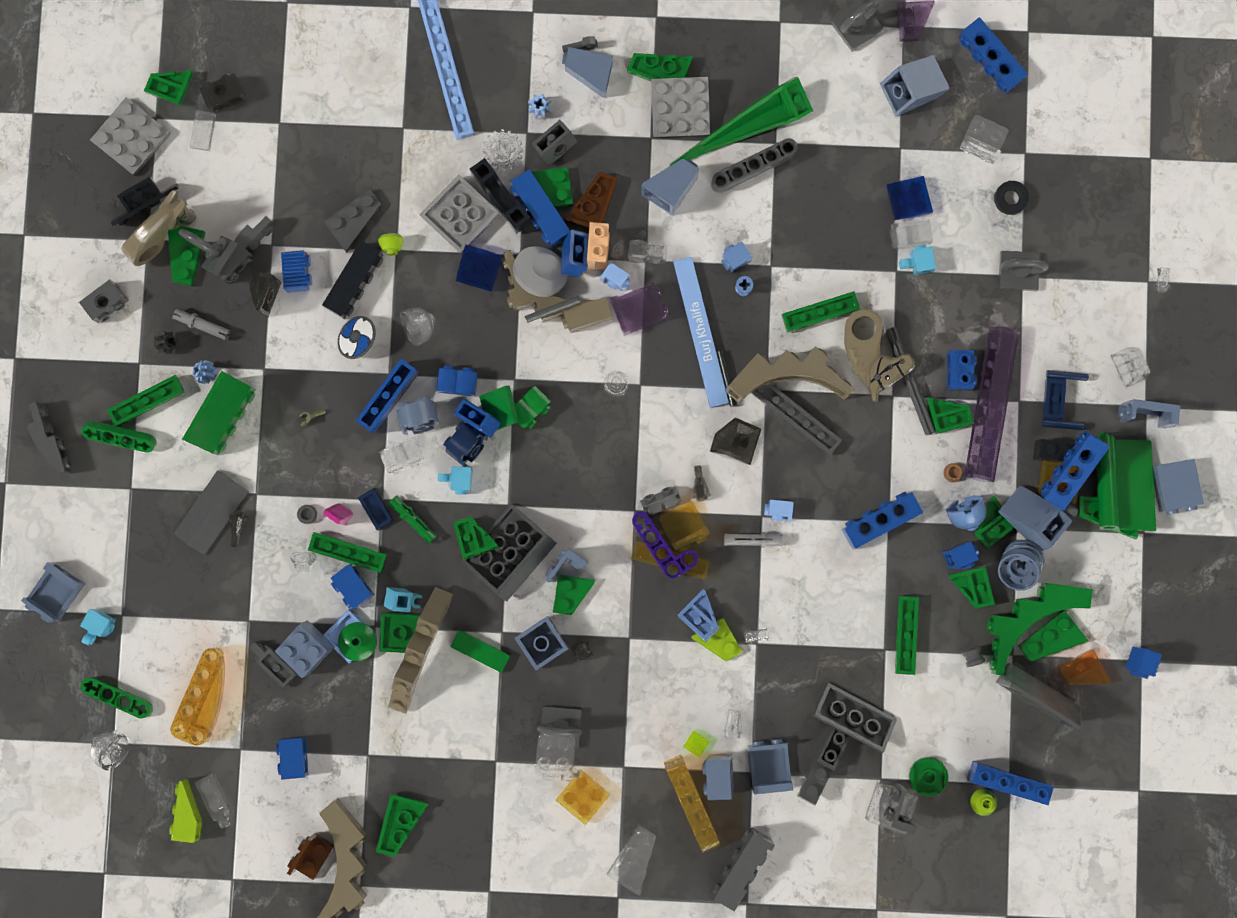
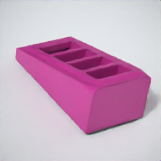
(338, 514)

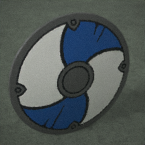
(356, 337)

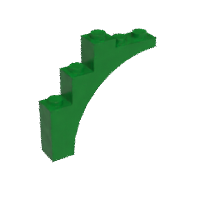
(1026, 612)

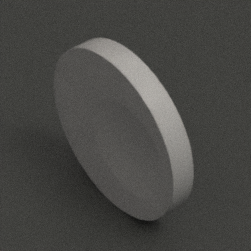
(539, 271)

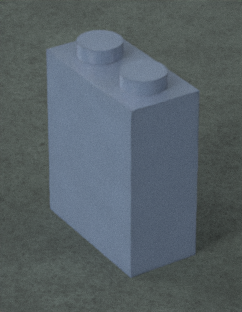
(1177, 486)

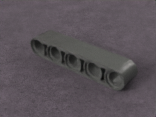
(759, 158)

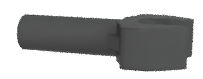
(587, 43)

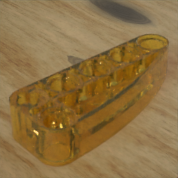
(204, 707)
(691, 803)

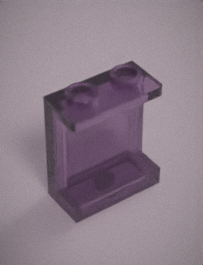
(639, 309)

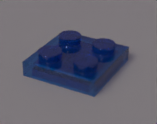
(909, 198)
(478, 267)

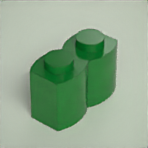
(531, 407)

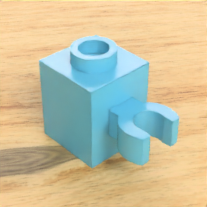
(920, 260)
(460, 479)
(400, 599)
(97, 625)

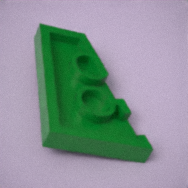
(659, 67)
(1052, 637)

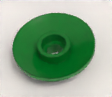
(366, 645)

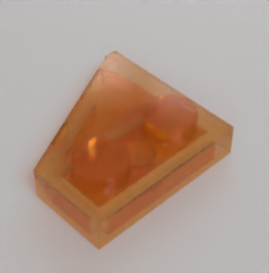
(1084, 670)

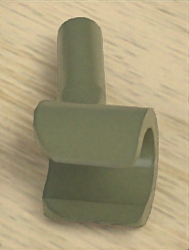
(308, 417)

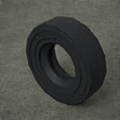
(1003, 206)

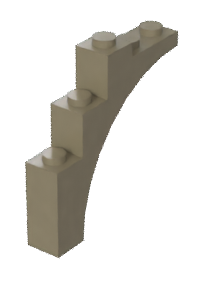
(575, 317)
(788, 367)
(418, 649)
(345, 834)

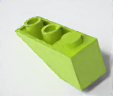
(187, 817)

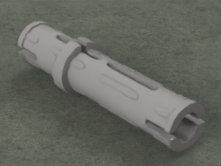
(193, 320)
(766, 539)

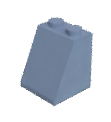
(914, 85)
(671, 185)

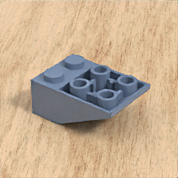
(1035, 517)

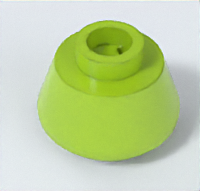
(391, 243)
(979, 799)

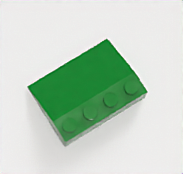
(219, 414)

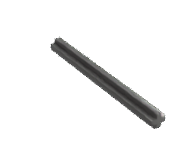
(911, 384)

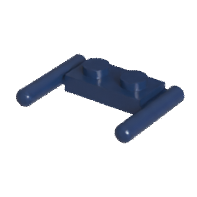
(1055, 399)

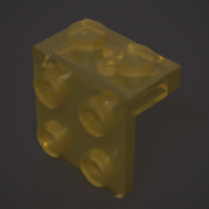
(684, 526)

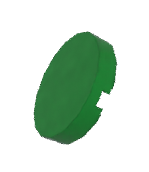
(924, 780)

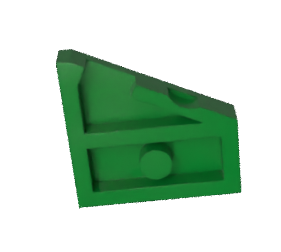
(555, 185)
(948, 415)

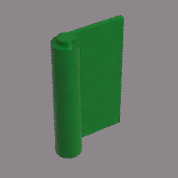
(1126, 485)

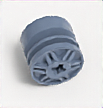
(1021, 565)

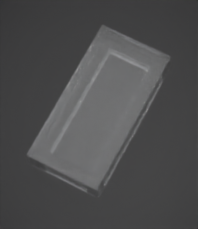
(202, 130)

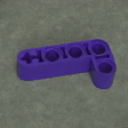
(660, 543)

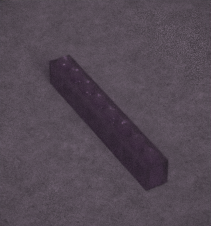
(991, 404)

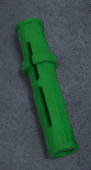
(415, 522)

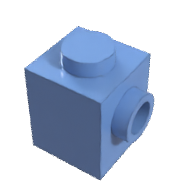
(736, 257)

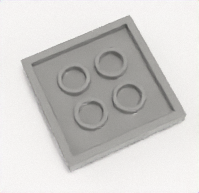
(680, 107)
(130, 136)
(459, 214)

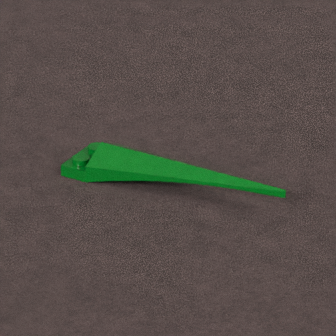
(774, 109)

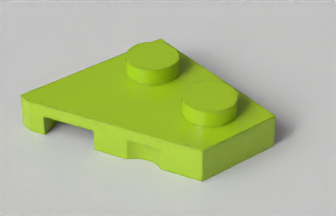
(721, 643)

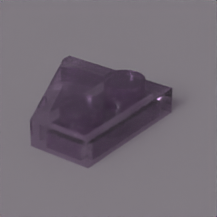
(912, 19)

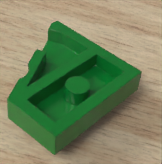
(169, 86)
(993, 526)
(473, 538)
(974, 586)
(570, 593)

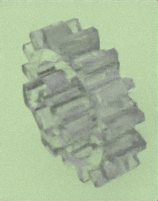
(510, 147)

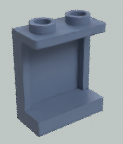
(1167, 413)
(53, 593)
(770, 766)

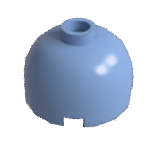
(968, 513)

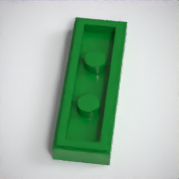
(480, 651)

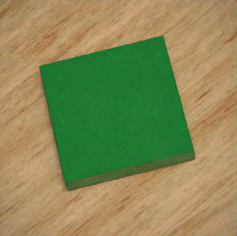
(501, 406)
(396, 631)

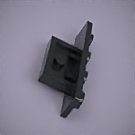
(139, 197)

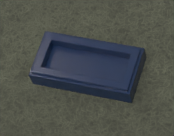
(375, 509)

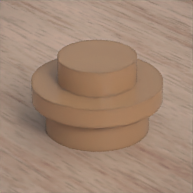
(953, 472)

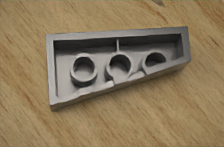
(742, 868)

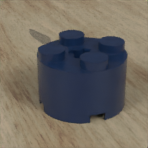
(465, 443)

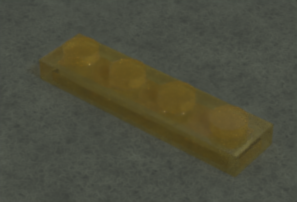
(643, 555)

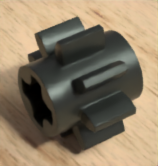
(165, 342)

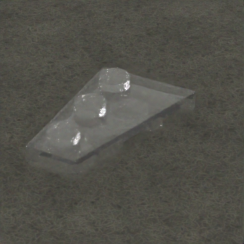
(631, 863)

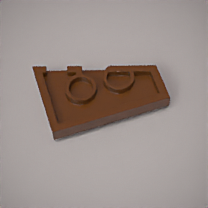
(594, 202)

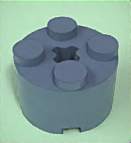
(417, 416)

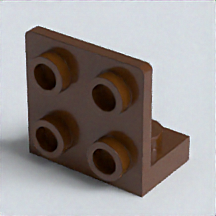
(312, 856)

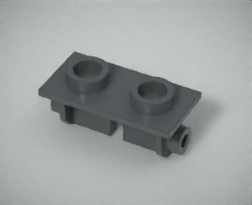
(652, 502)

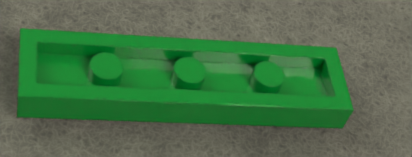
(820, 311)
(146, 400)
(347, 552)
(906, 635)

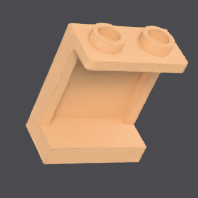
(598, 246)

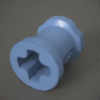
(748, 282)

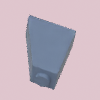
(589, 68)

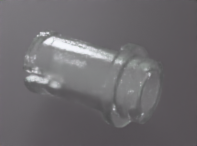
(1162, 280)
(756, 635)

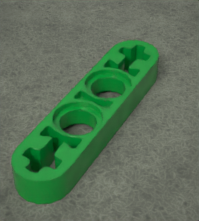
(97, 432)
(115, 701)

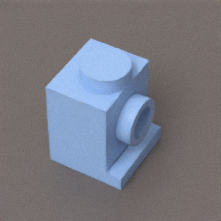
(615, 277)
(779, 509)

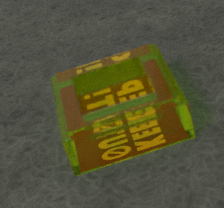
(696, 743)

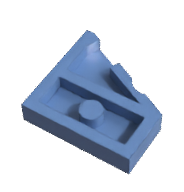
(700, 616)

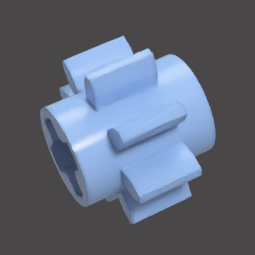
(536, 102)
(204, 372)

